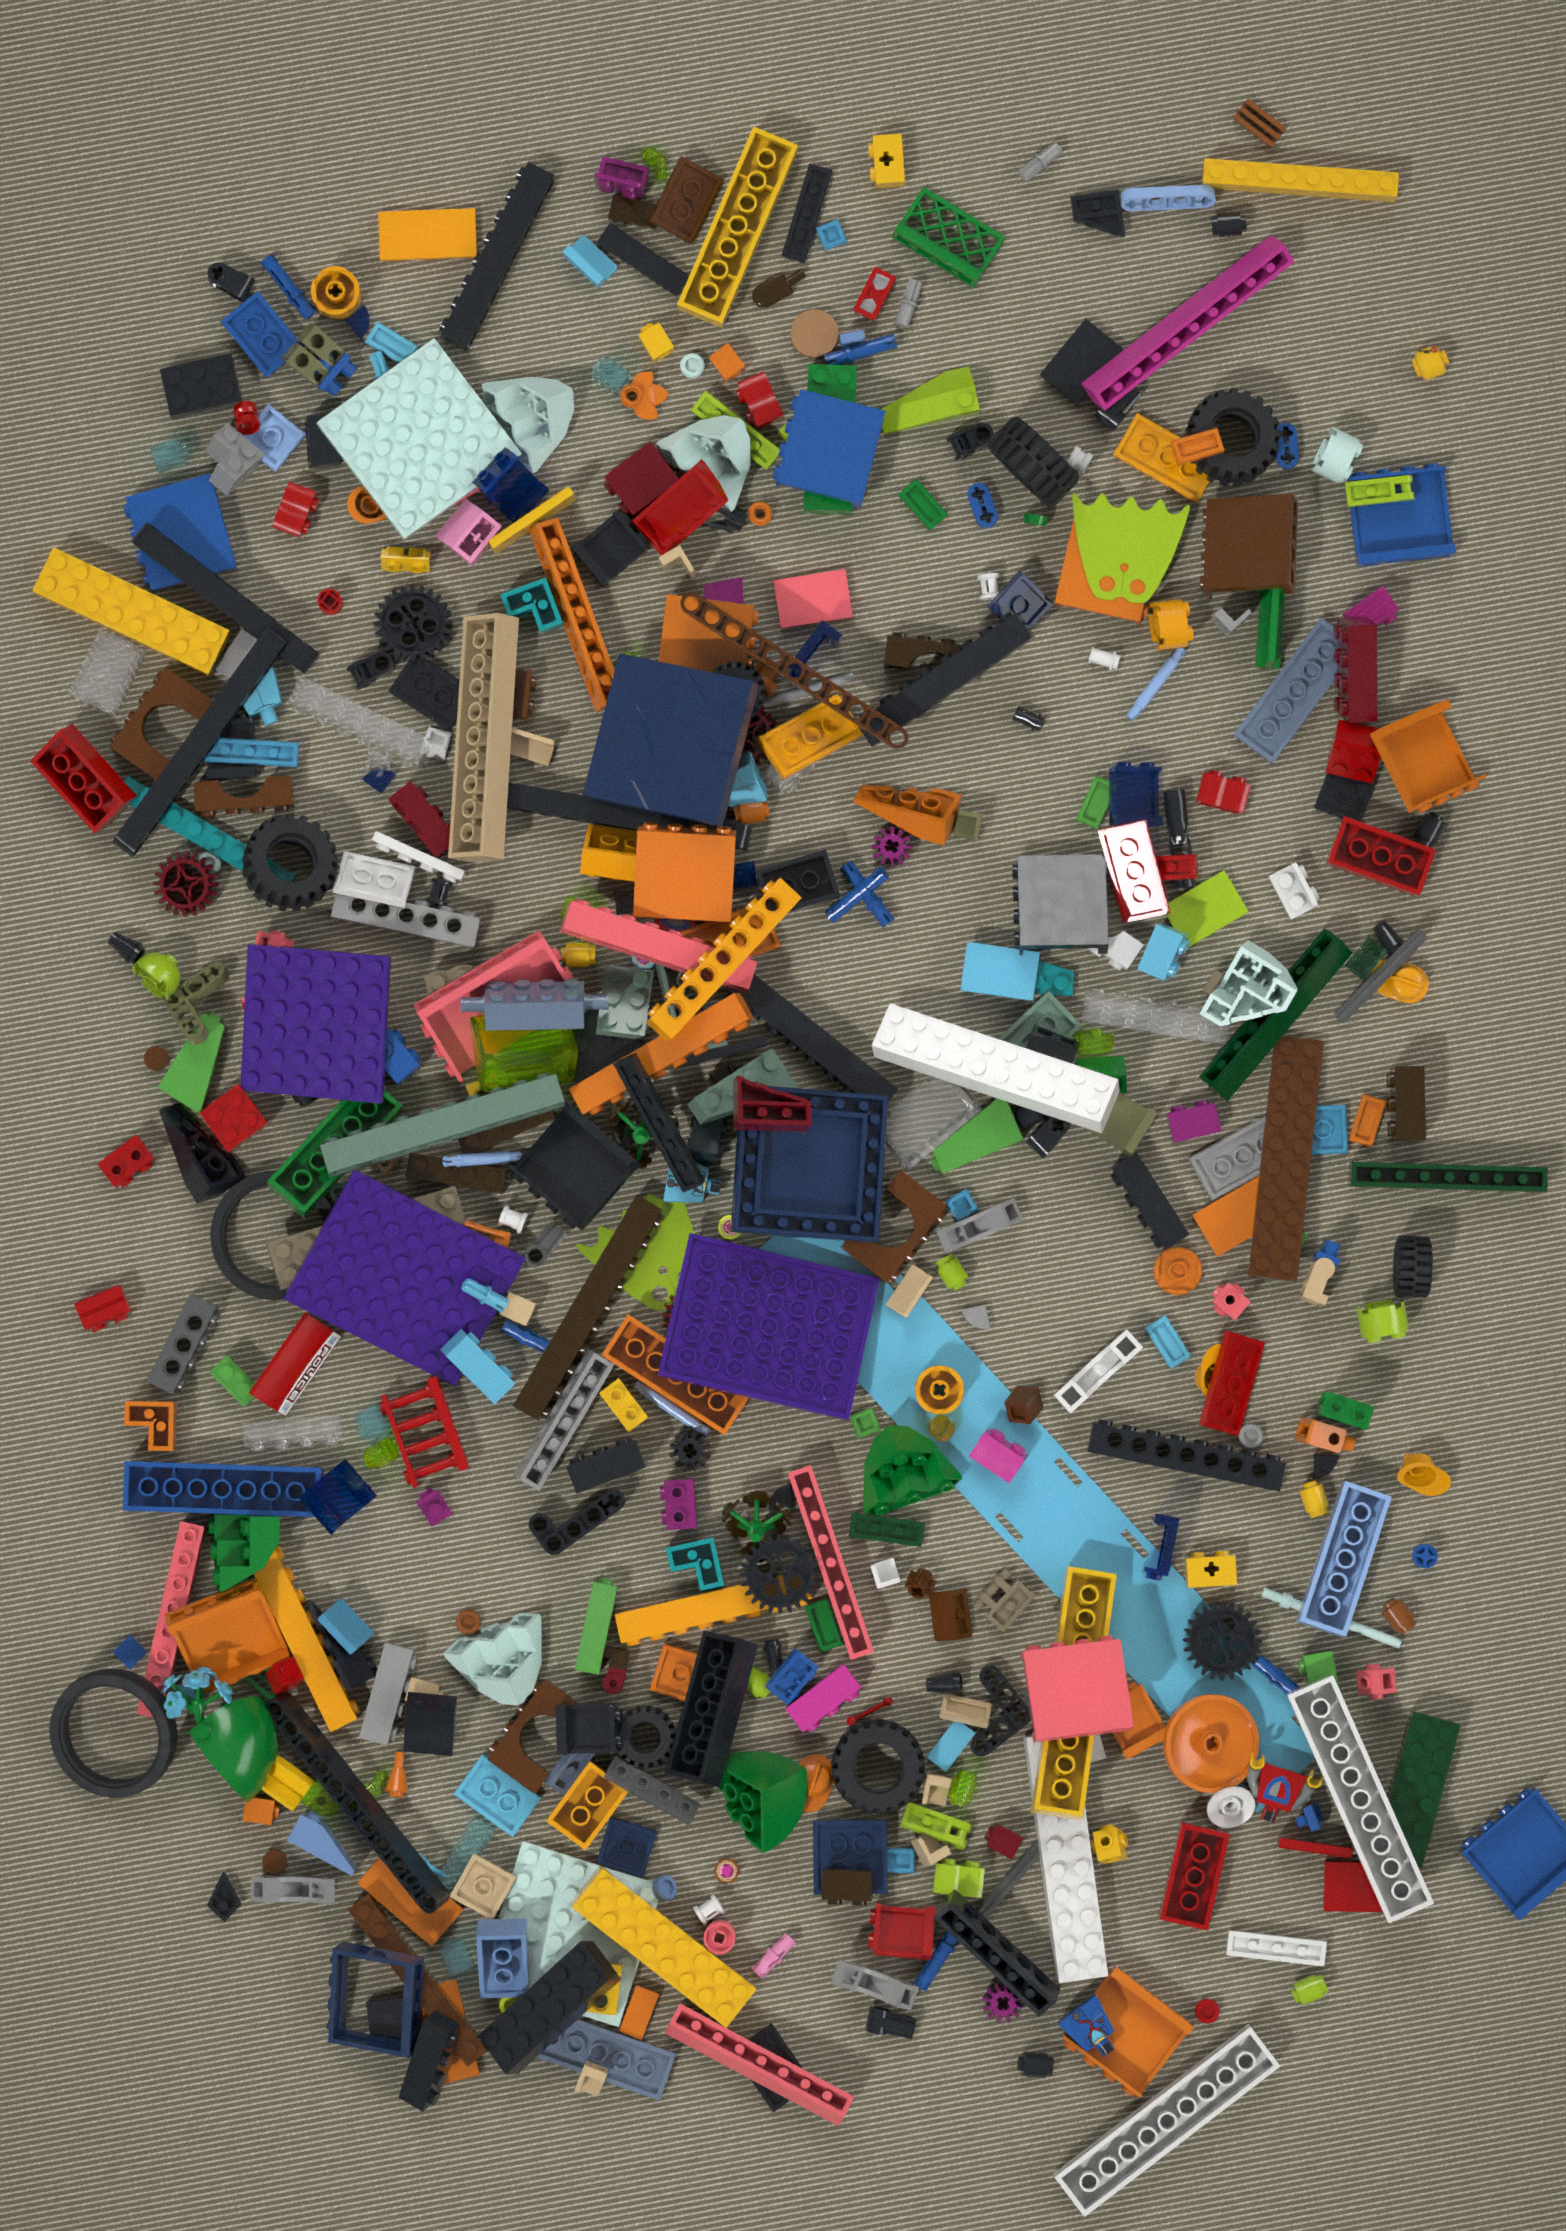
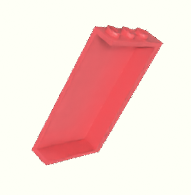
(441, 1011)

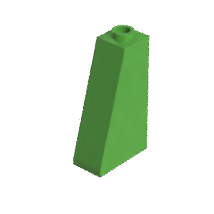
(195, 1065)
(983, 1135)
(596, 1626)

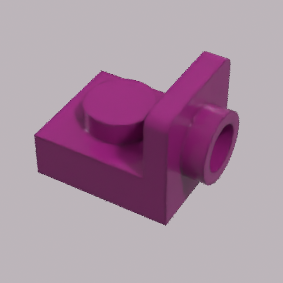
(433, 1506)

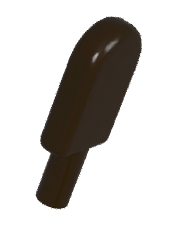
(775, 289)

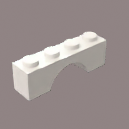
(1121, 950)
(1098, 1371)

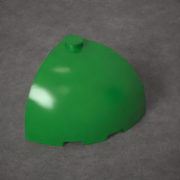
(239, 1744)
(764, 1795)

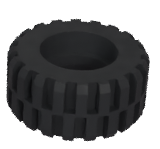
(1255, 416)
(1033, 461)
(298, 833)
(886, 1799)

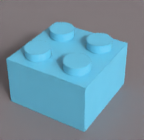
(1164, 951)

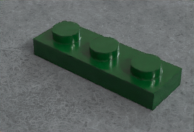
(886, 1529)

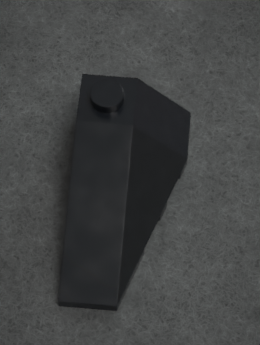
(201, 1161)
(352, 1668)

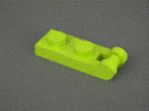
(1378, 491)
(935, 1825)

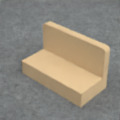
(674, 558)
(531, 747)
(909, 1291)

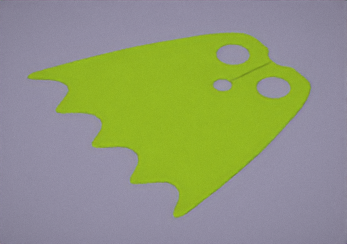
(1128, 536)
(664, 1249)

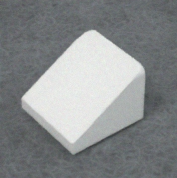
(441, 743)

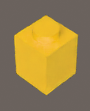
(655, 342)

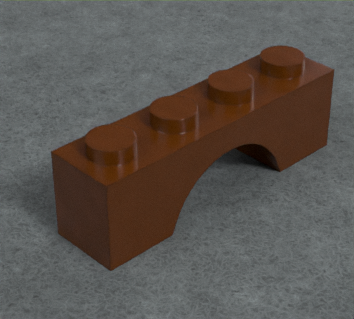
(275, 794)

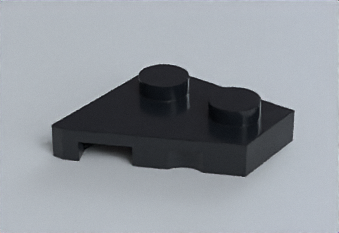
(1099, 211)

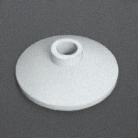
(1230, 1807)

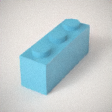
(478, 1365)

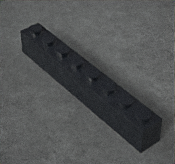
(497, 257)
(952, 673)
(813, 1040)

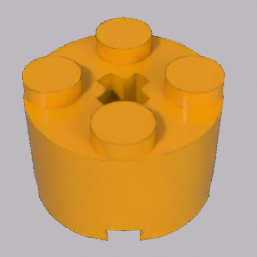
(347, 300)
(1170, 624)
(925, 1387)

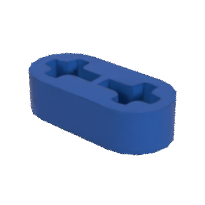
(1292, 447)
(987, 503)

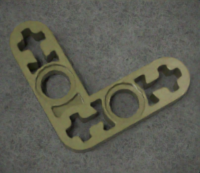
(186, 1004)

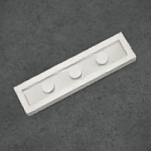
(409, 853)
(1276, 1948)

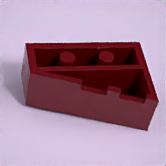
(422, 818)
(767, 1109)

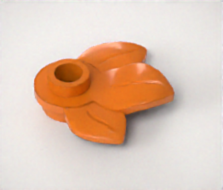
(647, 394)

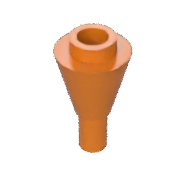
(397, 1780)

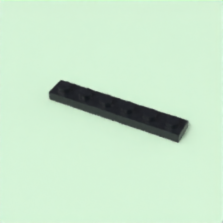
(659, 1122)

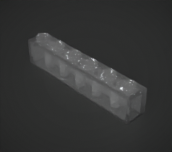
(361, 722)
(1151, 1017)

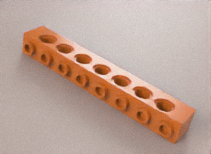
(574, 609)

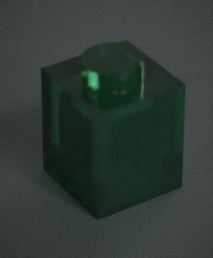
(1366, 958)

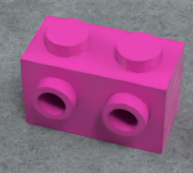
(999, 1454)

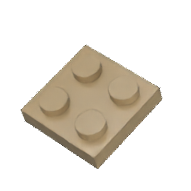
(483, 1886)

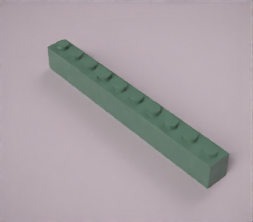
(442, 1125)

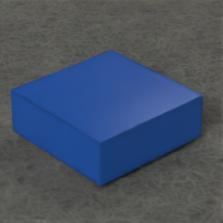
(130, 1652)

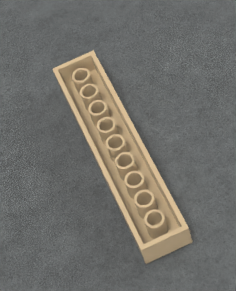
(483, 737)

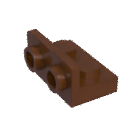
(523, 685)

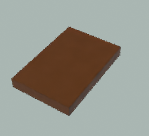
(685, 200)

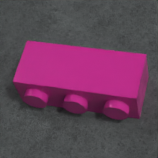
(824, 1698)

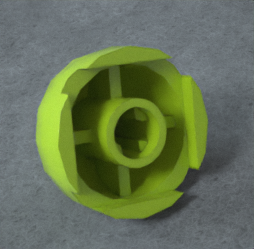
(158, 973)

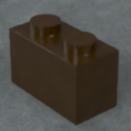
(847, 1885)

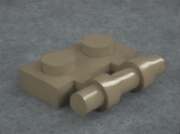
(1009, 1605)

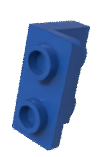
(792, 1676)

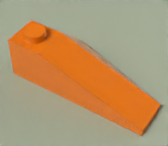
(922, 814)

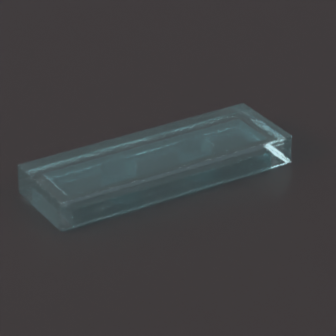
(471, 1841)

